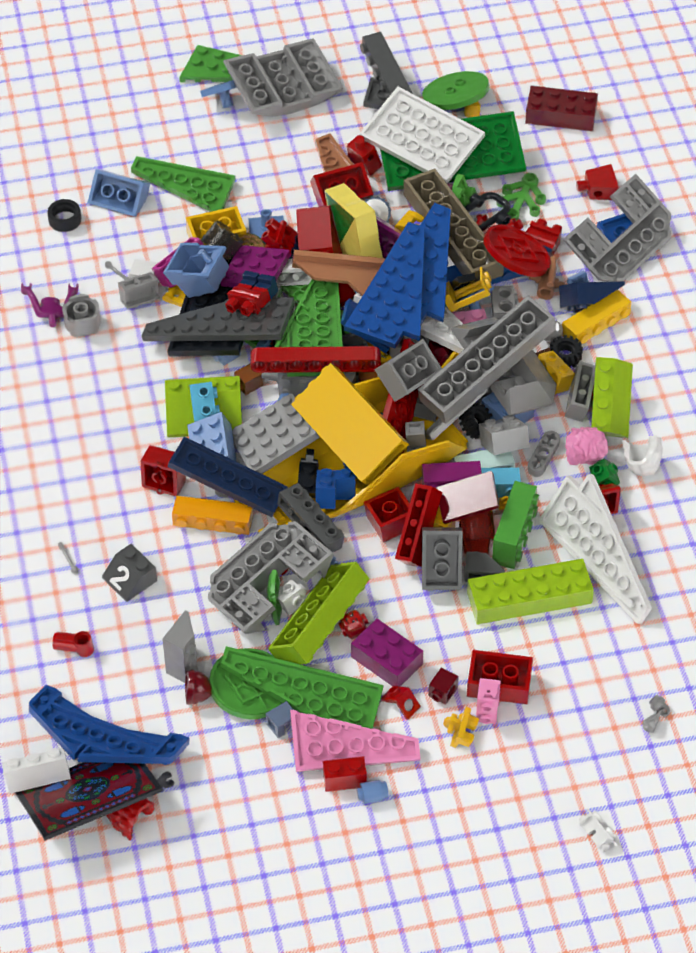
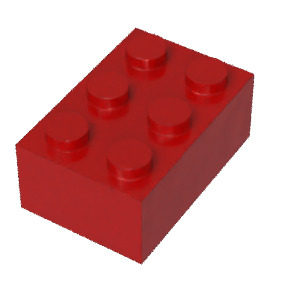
(353, 176)
(510, 669)

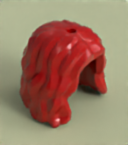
(124, 819)

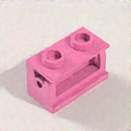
(488, 700)

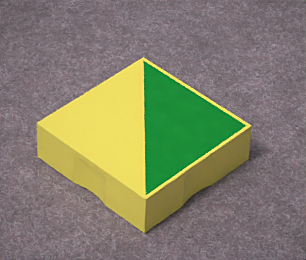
(354, 222)

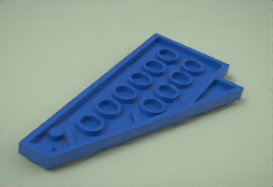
(435, 262)
(394, 296)

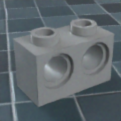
(503, 300)

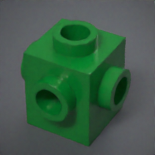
(605, 472)

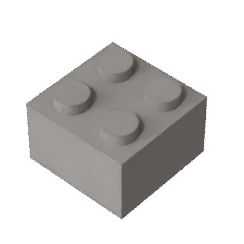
(504, 435)

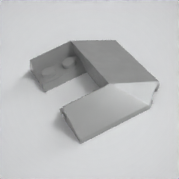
(635, 245)
(532, 385)
(241, 578)

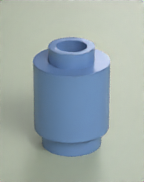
(372, 791)

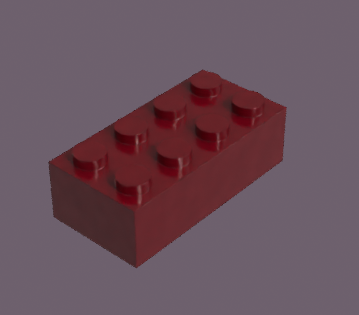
(561, 108)

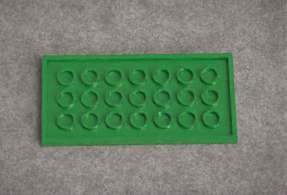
(495, 155)

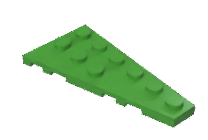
(207, 64)
(197, 185)

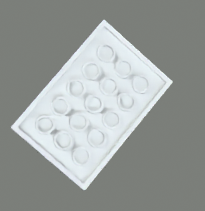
(422, 134)

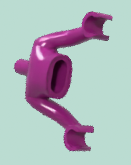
(50, 306)

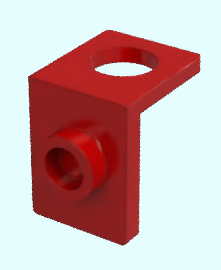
(400, 695)

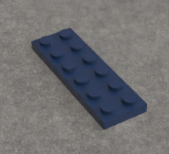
(226, 476)

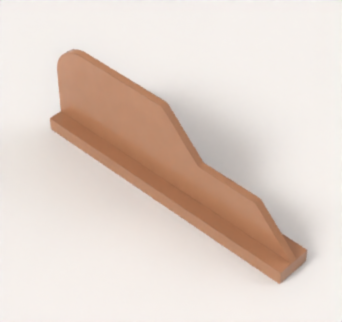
(338, 268)

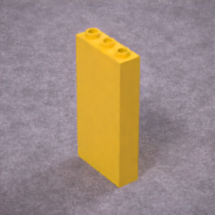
(349, 424)

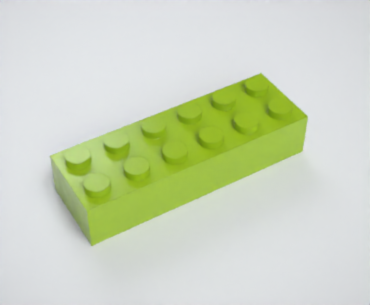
(530, 591)
(319, 613)

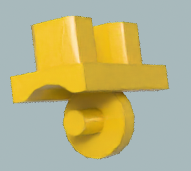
(459, 726)

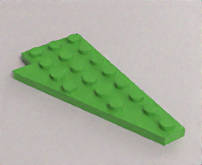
(315, 321)

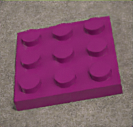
(255, 259)

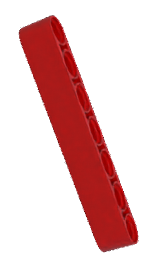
(314, 359)

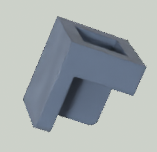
(278, 718)

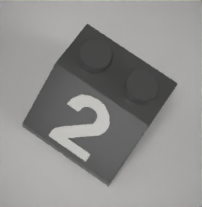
(130, 573)

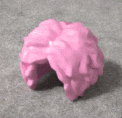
(585, 446)

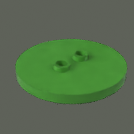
(456, 90)
(238, 696)

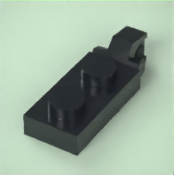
(307, 473)

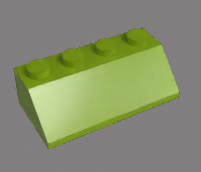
(612, 396)

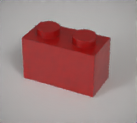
(344, 773)

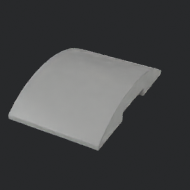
(284, 79)

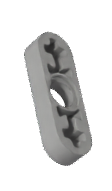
(544, 460)

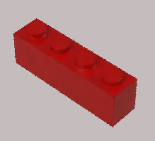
(420, 514)

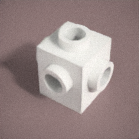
(291, 596)

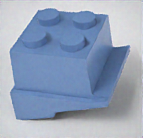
(197, 268)

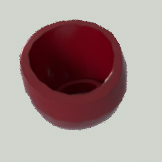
(197, 687)

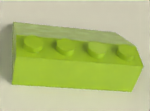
(179, 404)

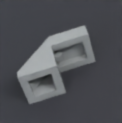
(415, 435)

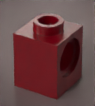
(443, 686)

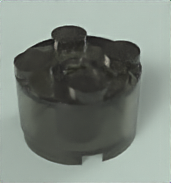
(220, 235)

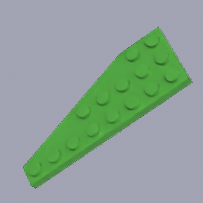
(307, 688)

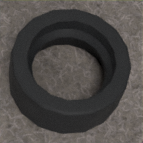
(64, 205)

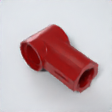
(79, 642)

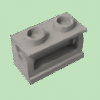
(139, 290)

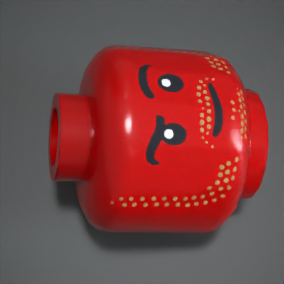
(353, 624)

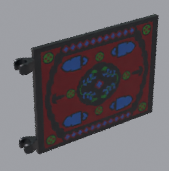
(89, 795)

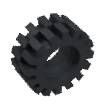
(570, 345)
(468, 419)

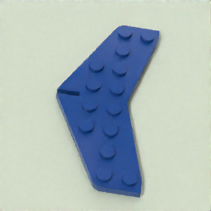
(99, 740)

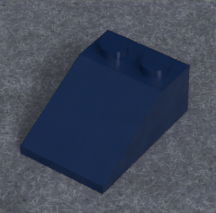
(580, 294)

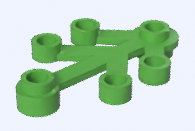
(528, 182)

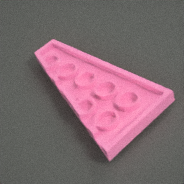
(330, 739)

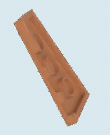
(331, 153)

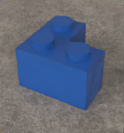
(334, 486)

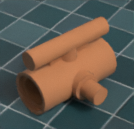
(548, 281)

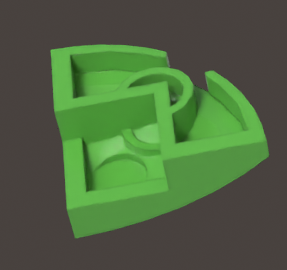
(462, 191)
(272, 595)

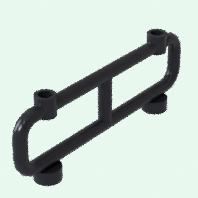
(500, 218)

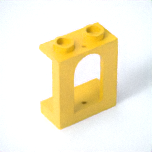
(452, 296)

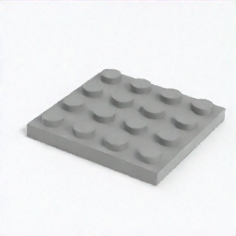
(272, 435)

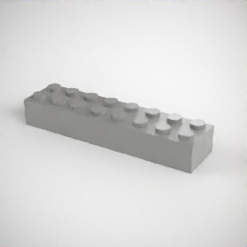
(486, 359)

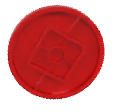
(517, 250)

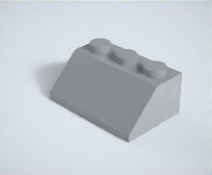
(180, 648)

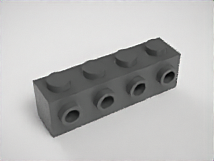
(305, 511)

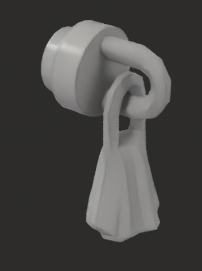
(651, 722)

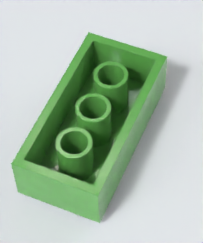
(515, 524)

